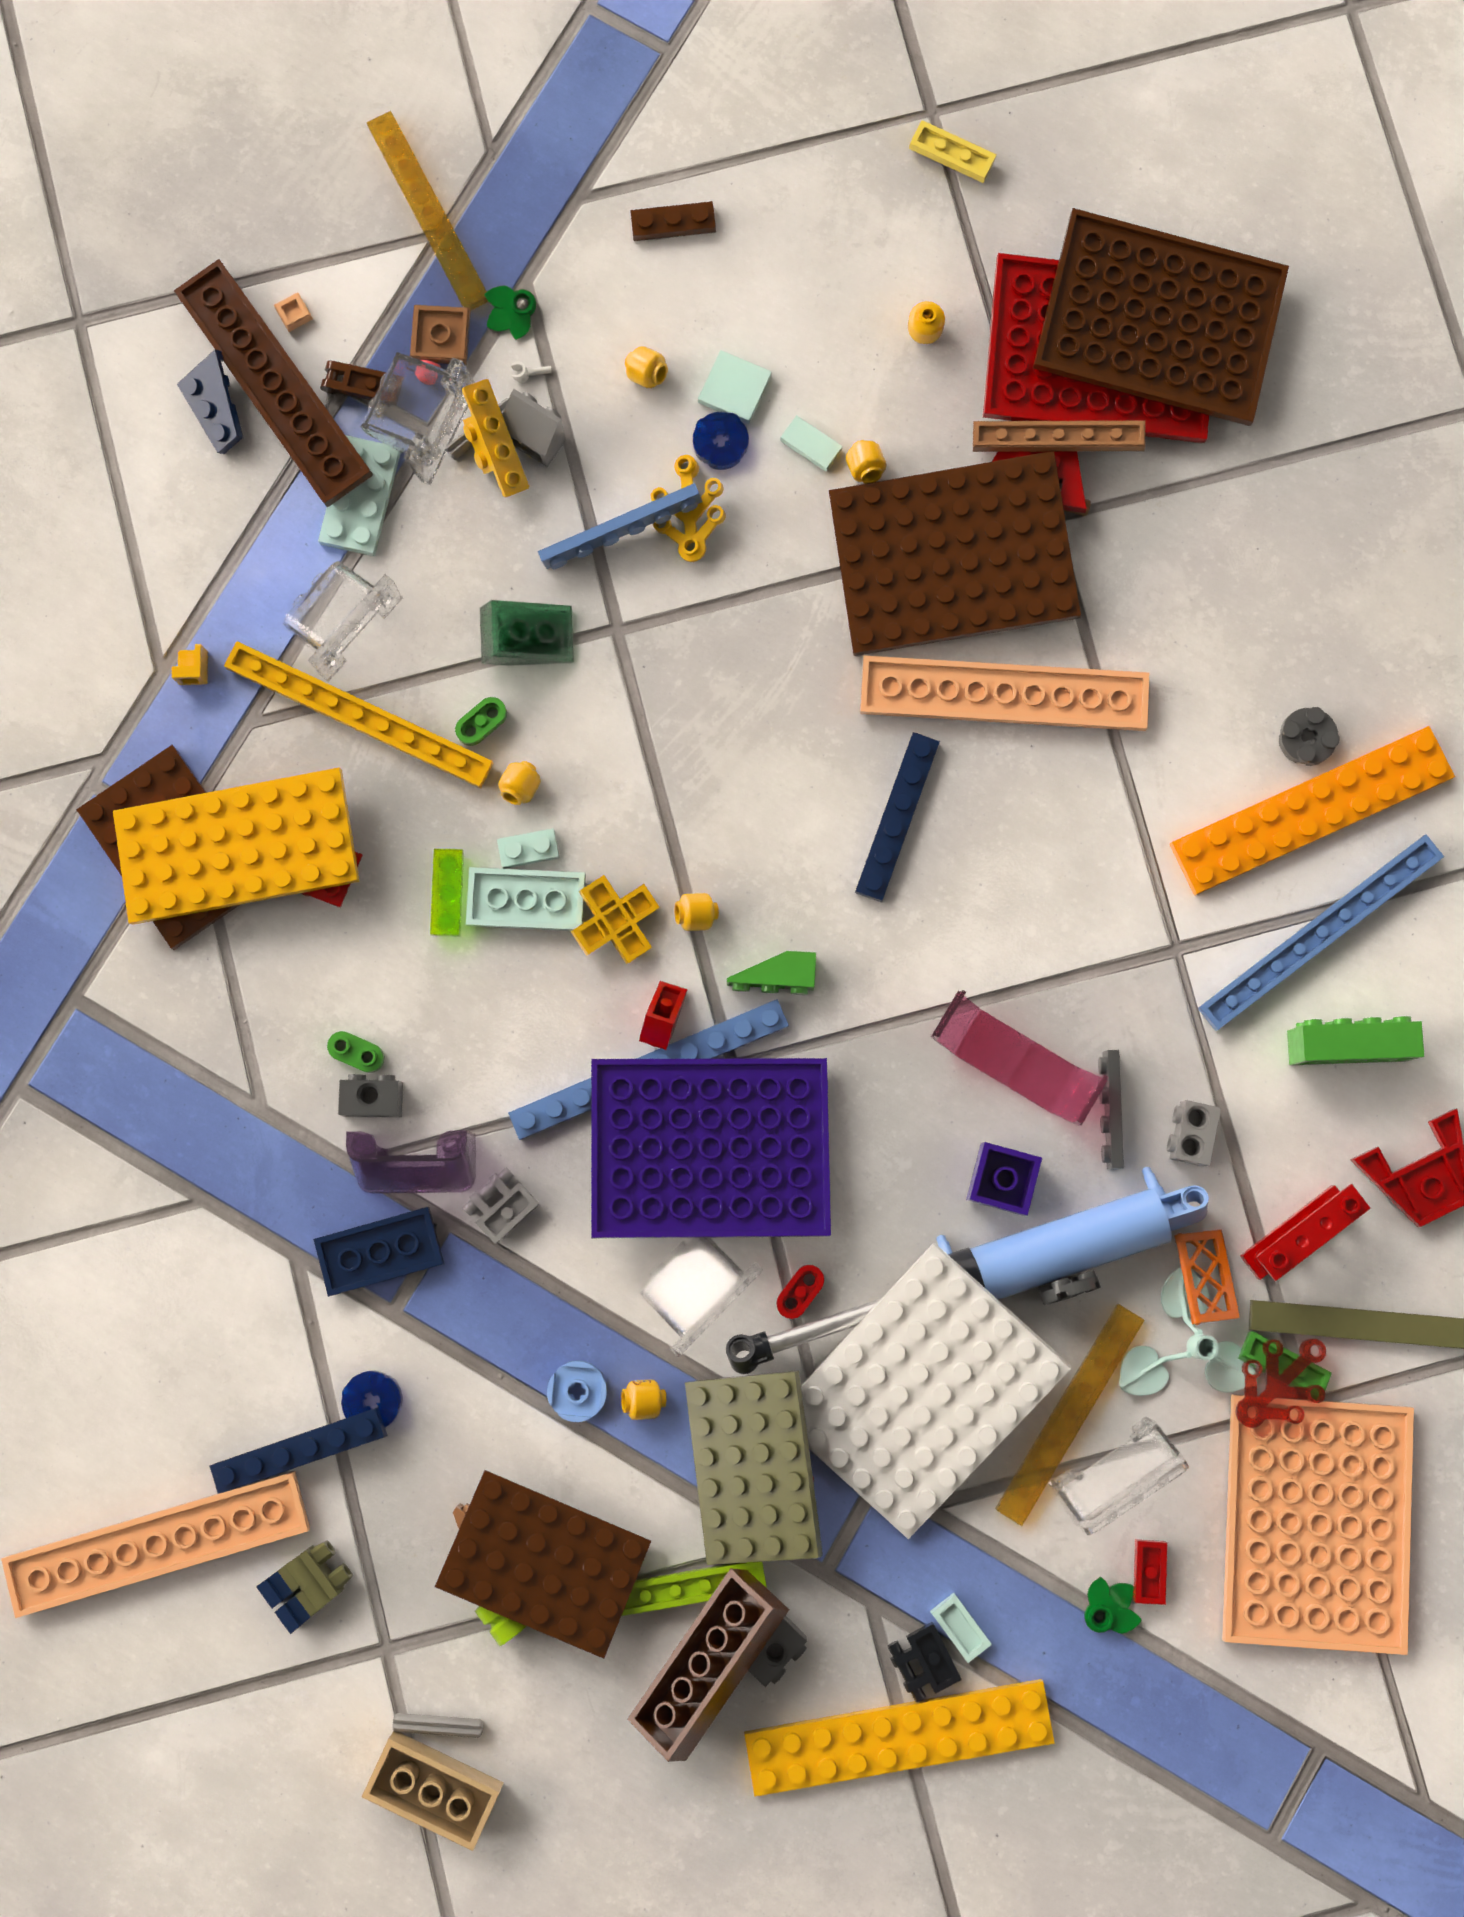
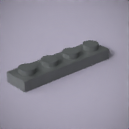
(1112, 1121)

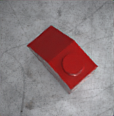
(662, 1015)

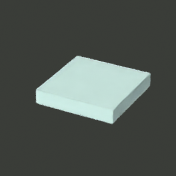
(734, 386)

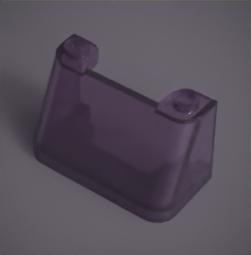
(446, 1172)

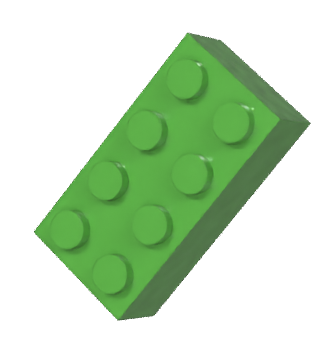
(1355, 1042)

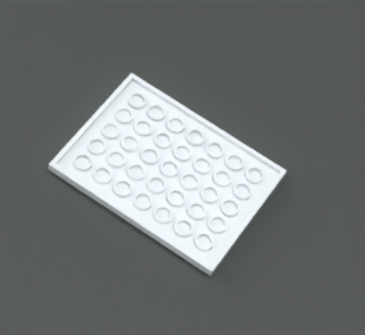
(925, 1390)

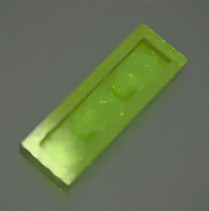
(447, 892)

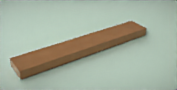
(1058, 436)

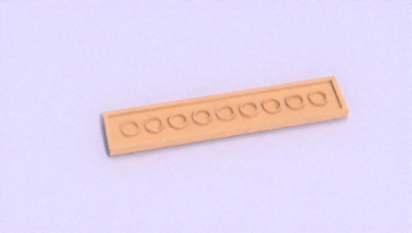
(1005, 693)
(155, 1544)

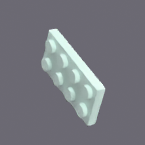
(358, 517)
(525, 899)

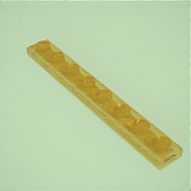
(427, 211)
(1069, 1414)

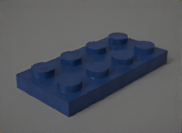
(378, 1251)

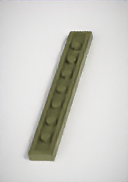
(1356, 1324)

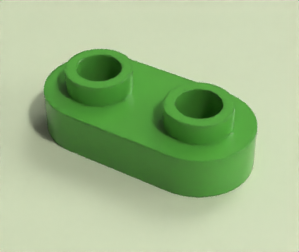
(479, 719)
(355, 1051)

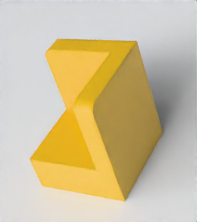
(191, 667)

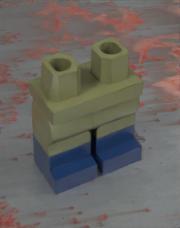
(313, 1578)

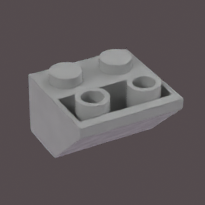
(533, 427)

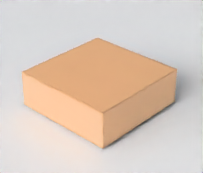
(293, 312)

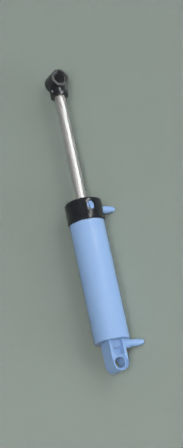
(1024, 1258)

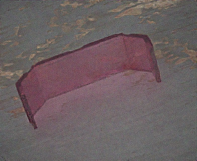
(1017, 1061)

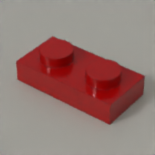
(1150, 1572)

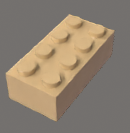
(432, 1790)

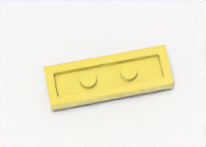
(952, 151)

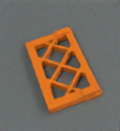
(1224, 1270)

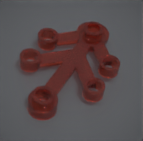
(1277, 1385)

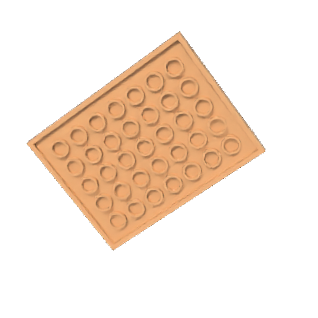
(1320, 1528)

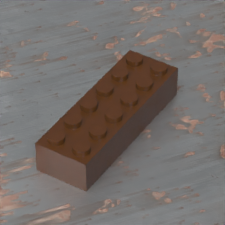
(707, 1665)

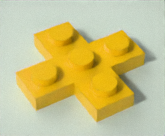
(615, 919)

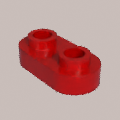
(800, 1291)

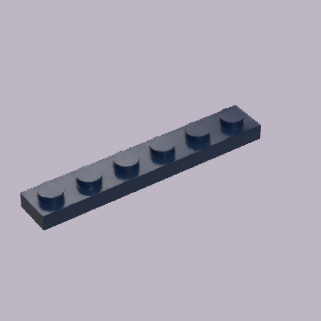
(897, 817)
(298, 1450)

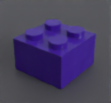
(1004, 1178)

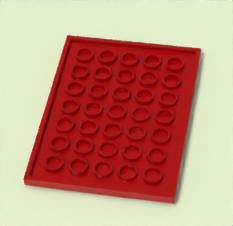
(1027, 394)

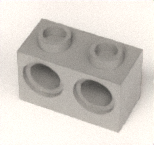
(1202, 1135)

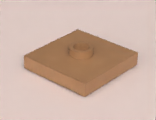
(440, 333)

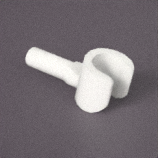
(530, 371)

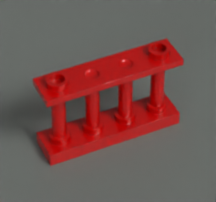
(1305, 1232)

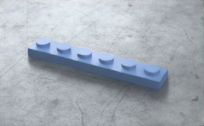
(628, 523)

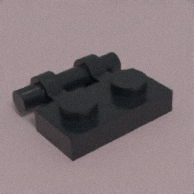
(933, 1658)

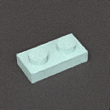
(528, 848)

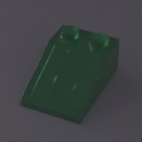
(525, 633)

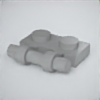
(507, 1211)

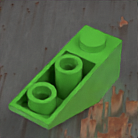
(784, 971)

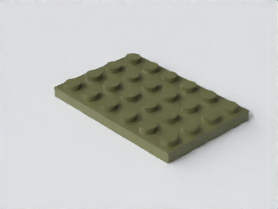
(753, 1468)

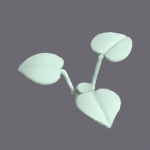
(1143, 1370)

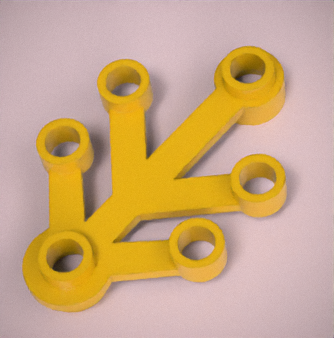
(690, 518)

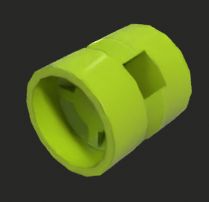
(502, 1628)

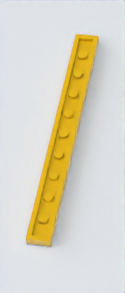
(359, 714)

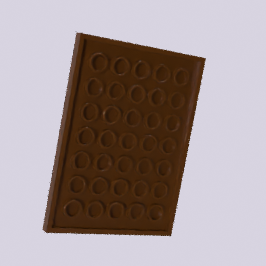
(1161, 317)
(954, 553)

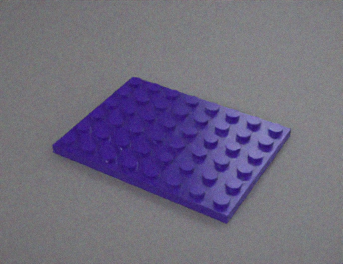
(710, 1148)

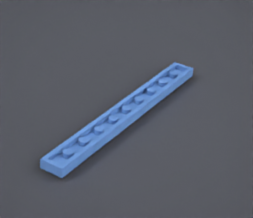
(1320, 932)
(701, 1045)

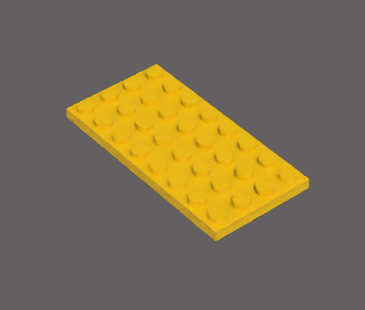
(235, 846)

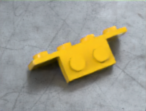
(492, 439)

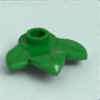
(506, 312)
(1114, 1604)

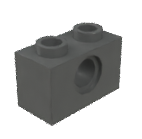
(353, 1102)
(771, 1669)

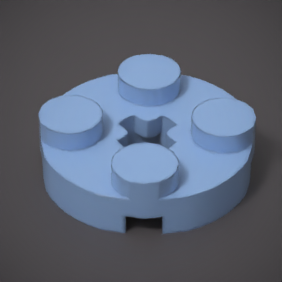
(564, 1402)

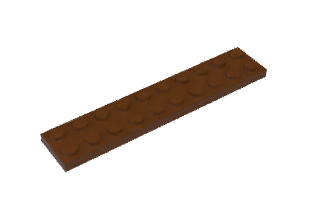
(273, 383)

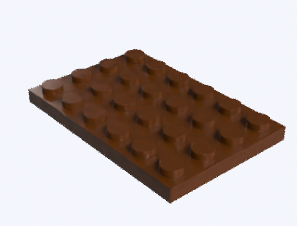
(156, 780)
(543, 1564)

